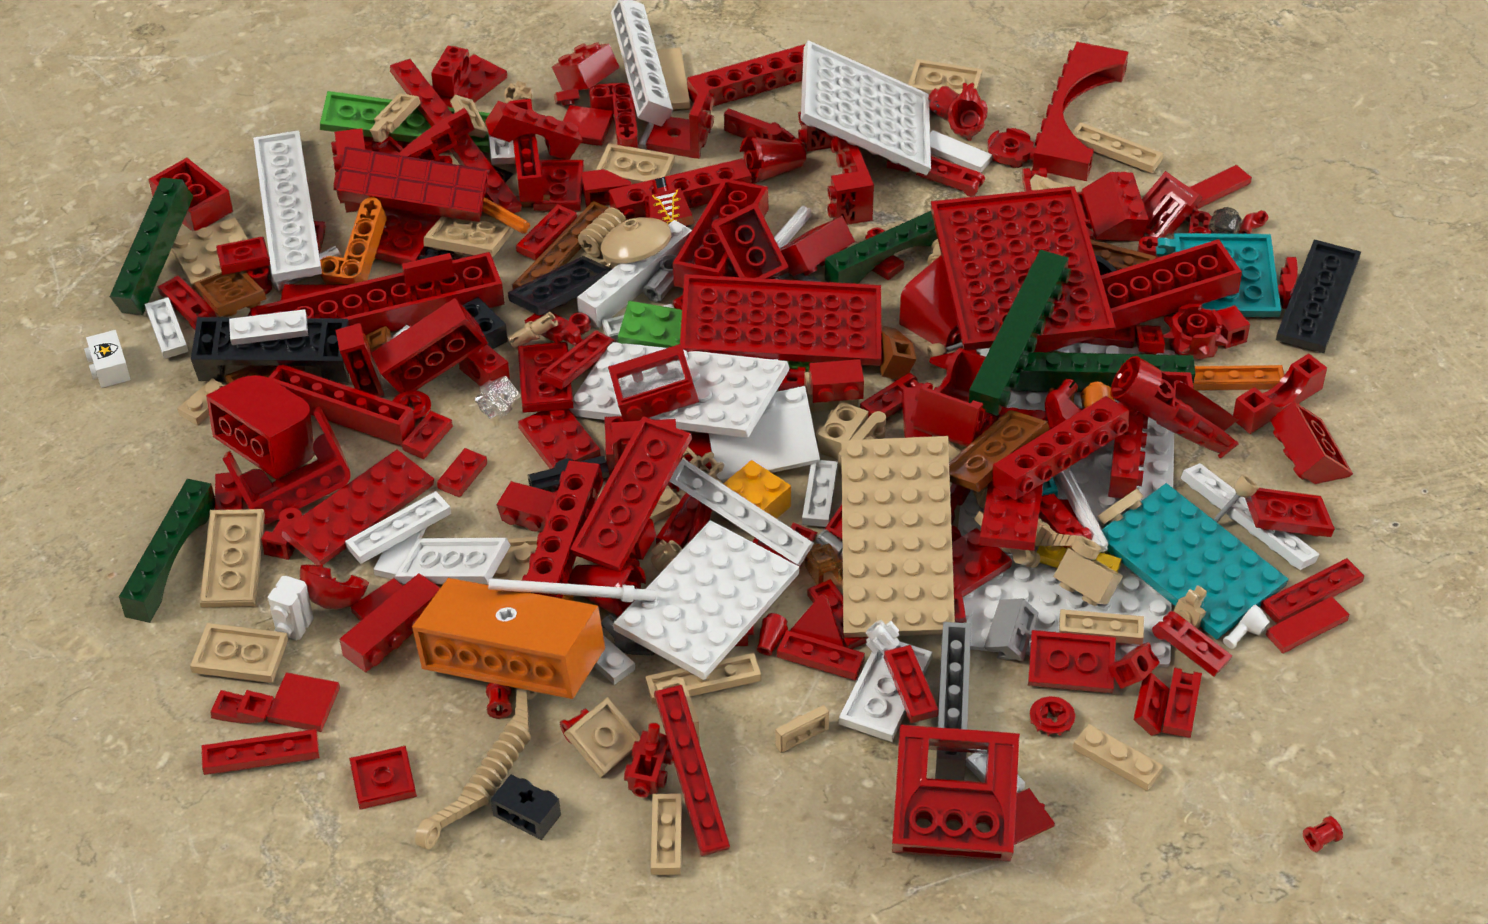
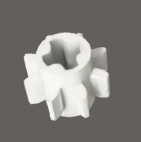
(882, 636)

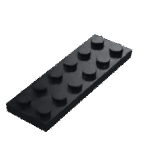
(1318, 296)

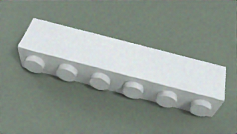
(626, 281)

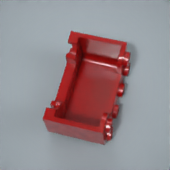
(947, 407)

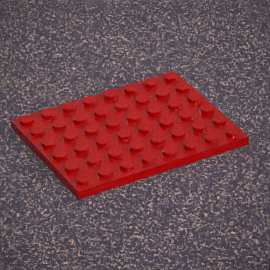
(991, 247)

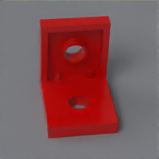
(691, 132)

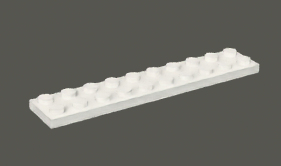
(287, 207)

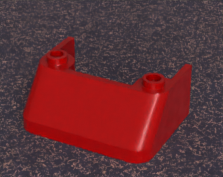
(299, 487)

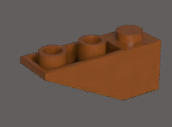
(897, 353)

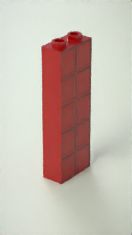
(412, 184)

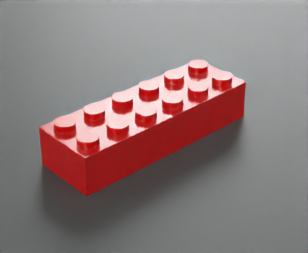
(703, 249)

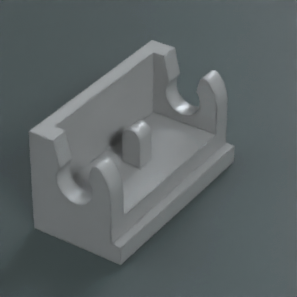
(1011, 629)

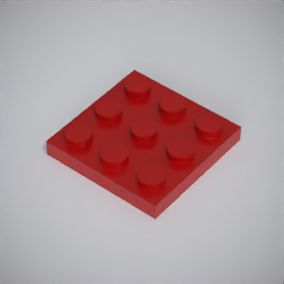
(404, 235)

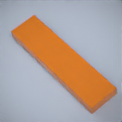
(1237, 377)

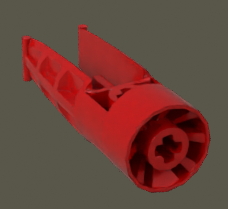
(1174, 405)

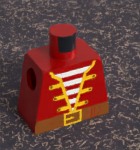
(668, 204)

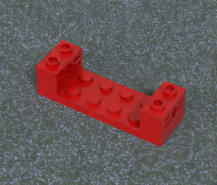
(853, 190)

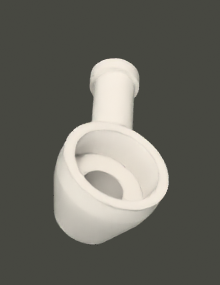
(1253, 622)

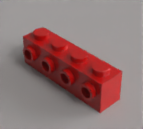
(1127, 456)
(387, 624)

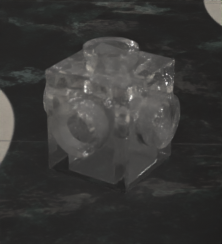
(497, 397)

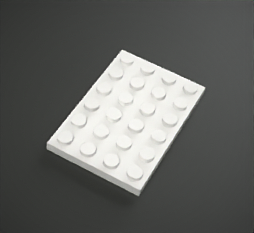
(707, 599)

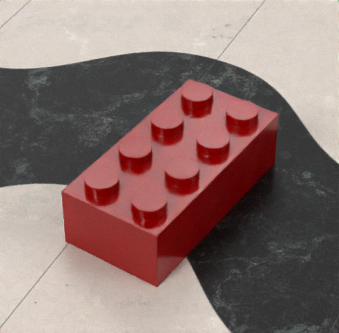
(429, 347)

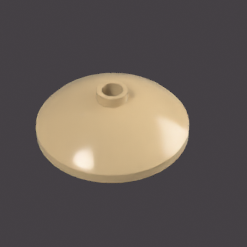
(635, 240)

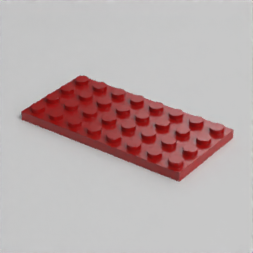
(782, 319)

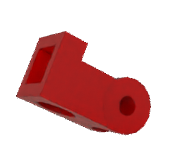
(273, 542)
(1134, 665)

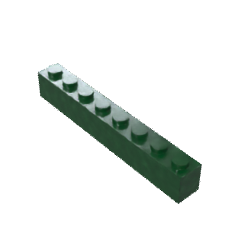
(1019, 332)
(1050, 369)

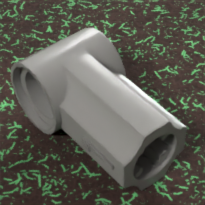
(661, 281)

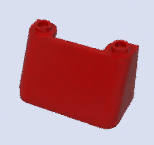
(928, 306)

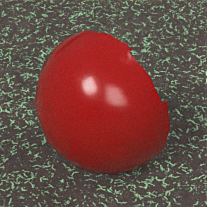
(327, 591)

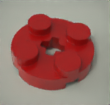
(1000, 148)

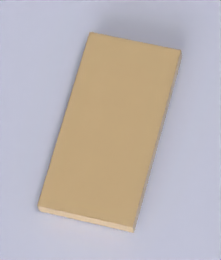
(674, 75)
(232, 558)

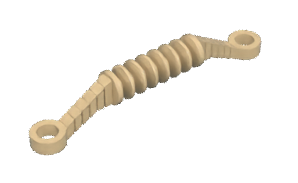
(1045, 535)
(486, 777)

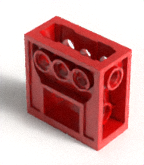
(955, 800)

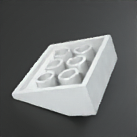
(778, 442)

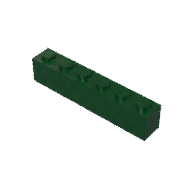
(151, 246)

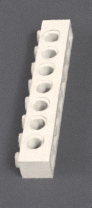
(641, 62)

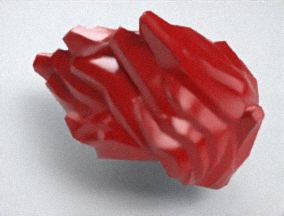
(967, 112)

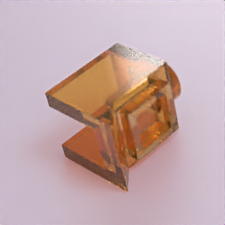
(822, 560)

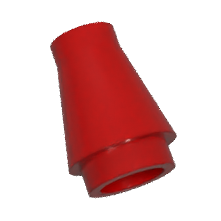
(771, 633)

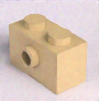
(1087, 577)

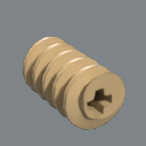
(594, 234)

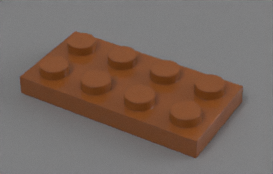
(230, 292)
(975, 463)

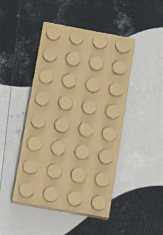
(897, 535)

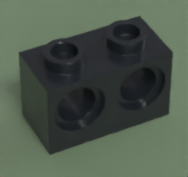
(490, 324)

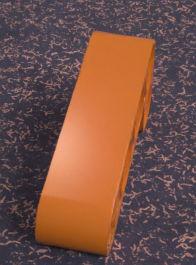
(369, 219)

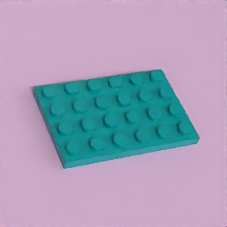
(1181, 547)

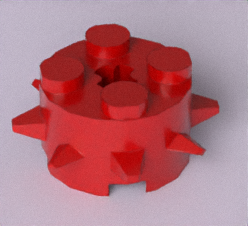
(1195, 331)

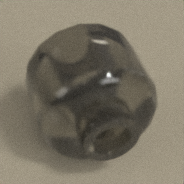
(1225, 221)

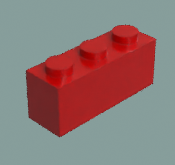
(358, 360)

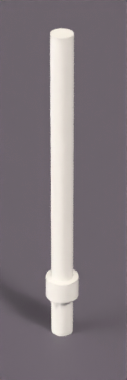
(626, 593)

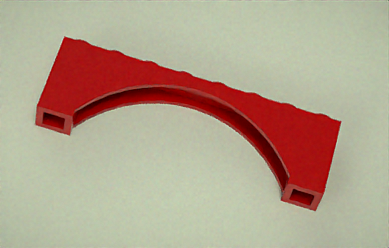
(1056, 145)

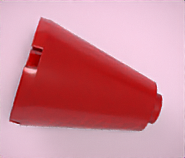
(771, 157)
(602, 576)

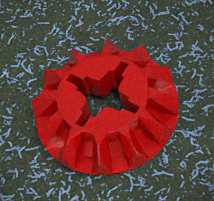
(419, 401)
(1058, 708)

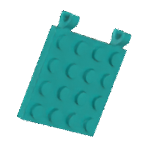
(1255, 258)

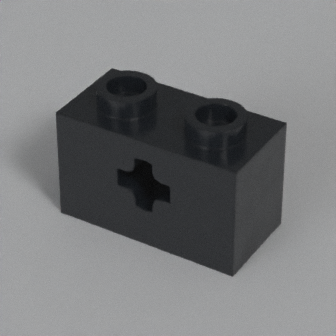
(526, 806)

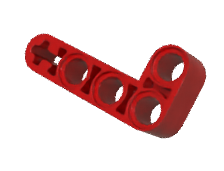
(619, 99)

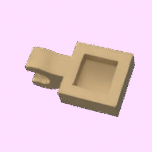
(1189, 606)

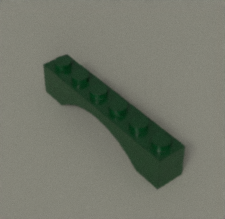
(858, 260)
(147, 582)

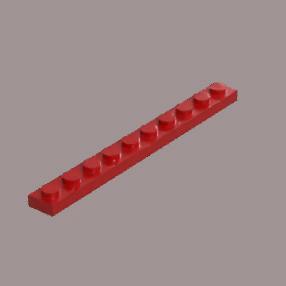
(466, 151)

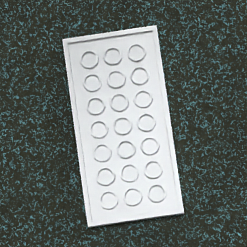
(729, 390)

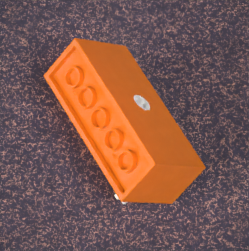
(509, 638)

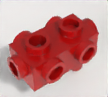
(649, 762)

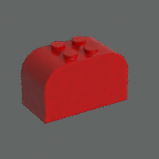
(263, 424)

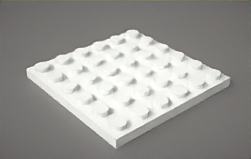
(865, 108)

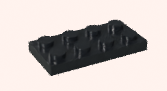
(558, 285)

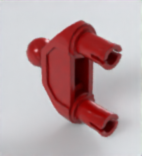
(1058, 403)

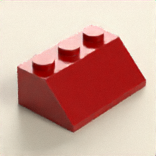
(1115, 207)
(751, 244)
(815, 245)
(1309, 445)

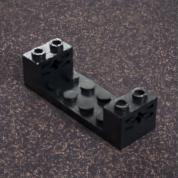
(214, 349)

